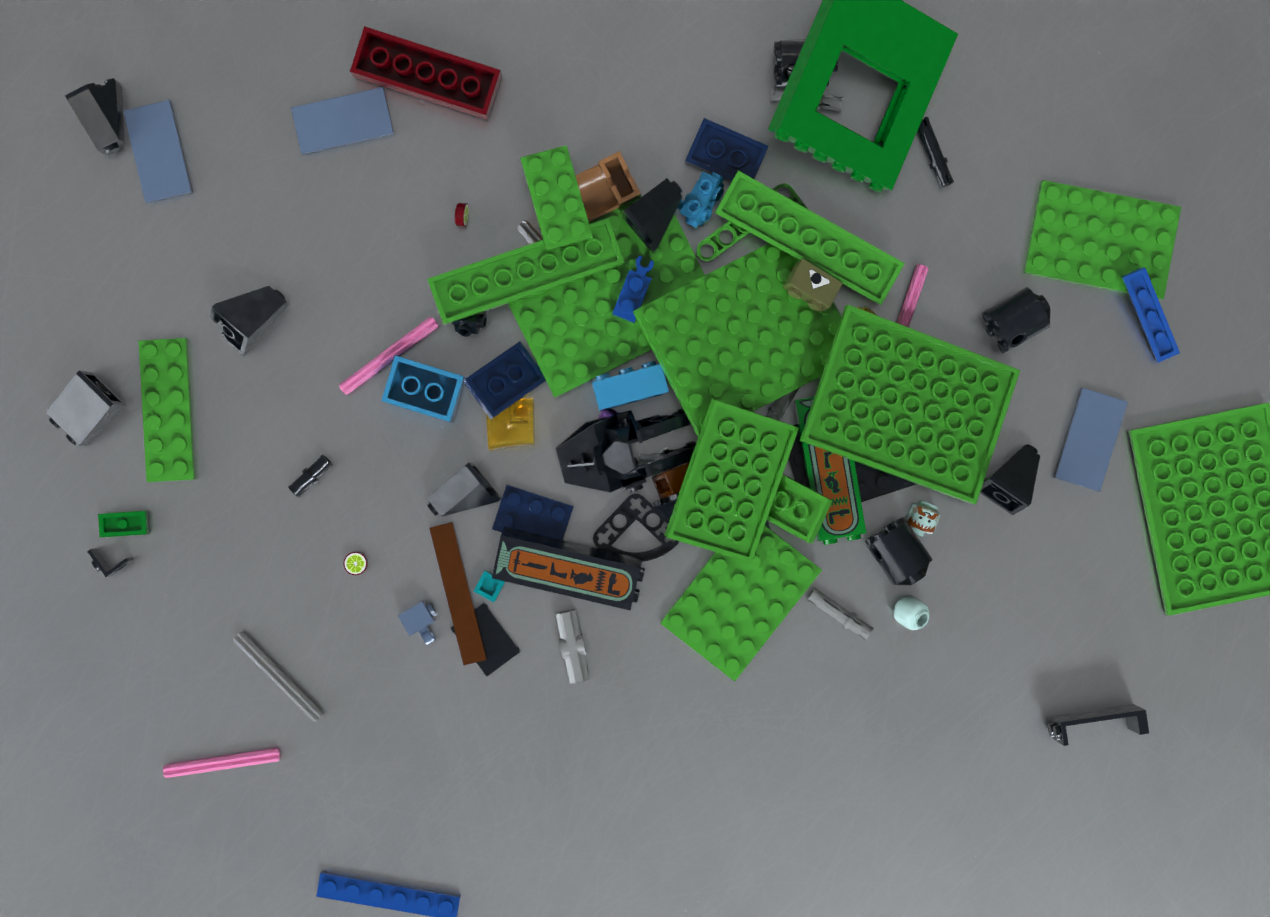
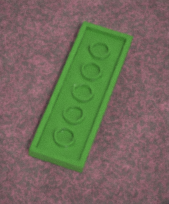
(167, 410)

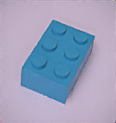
(630, 386)
(423, 389)

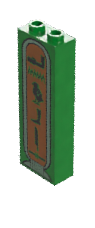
(835, 479)

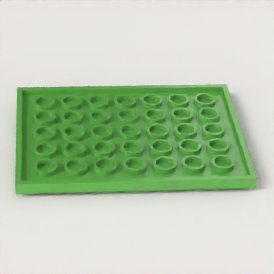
(574, 323)
(738, 335)
(910, 405)
(1208, 506)

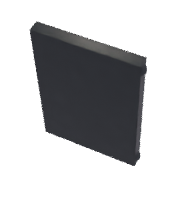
(496, 641)

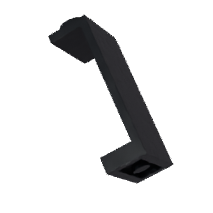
(1135, 717)

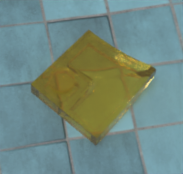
(512, 426)

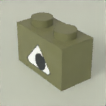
(812, 285)

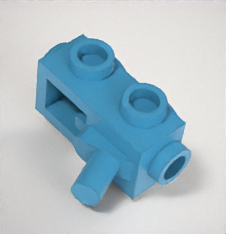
(699, 203)

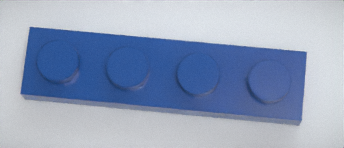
(1150, 314)

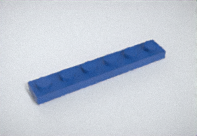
(387, 895)

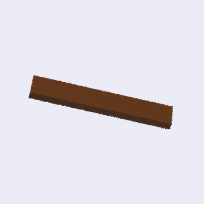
(458, 593)

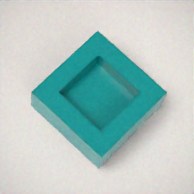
(488, 587)

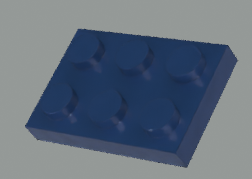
(725, 151)
(505, 380)
(532, 513)

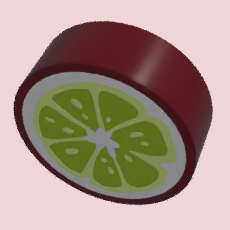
(461, 214)
(355, 563)

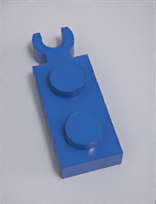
(633, 291)

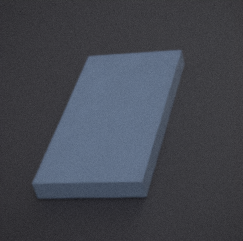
(342, 120)
(158, 151)
(1090, 439)

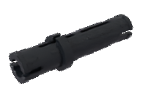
(935, 155)

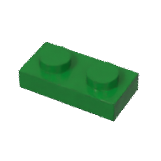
(123, 524)

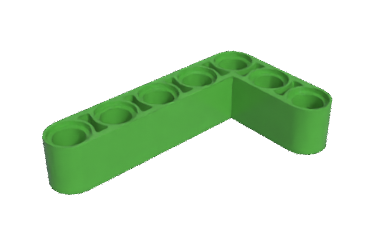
(737, 232)

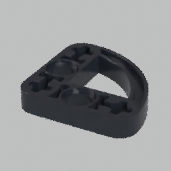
(631, 516)

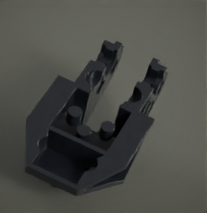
(602, 455)

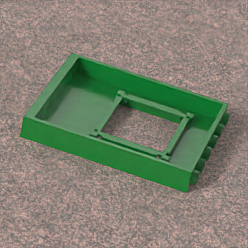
(888, 39)

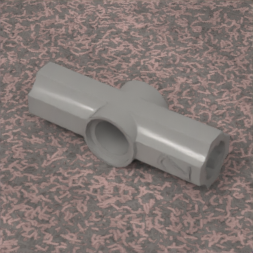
(572, 646)

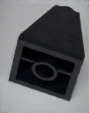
(1013, 481)

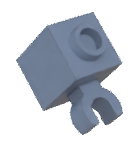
(418, 619)

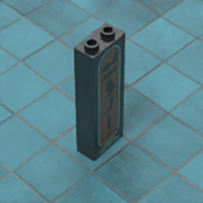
(568, 568)

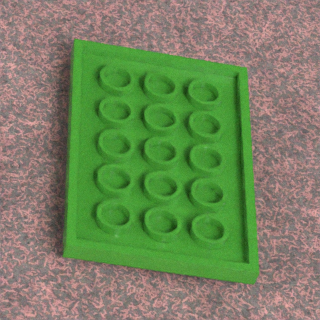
(1100, 237)
(731, 481)
(740, 603)

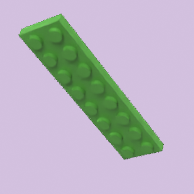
(809, 237)
(522, 273)

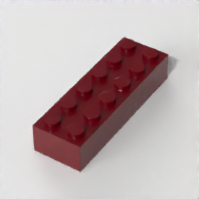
(426, 73)

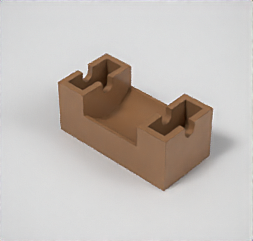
(606, 186)

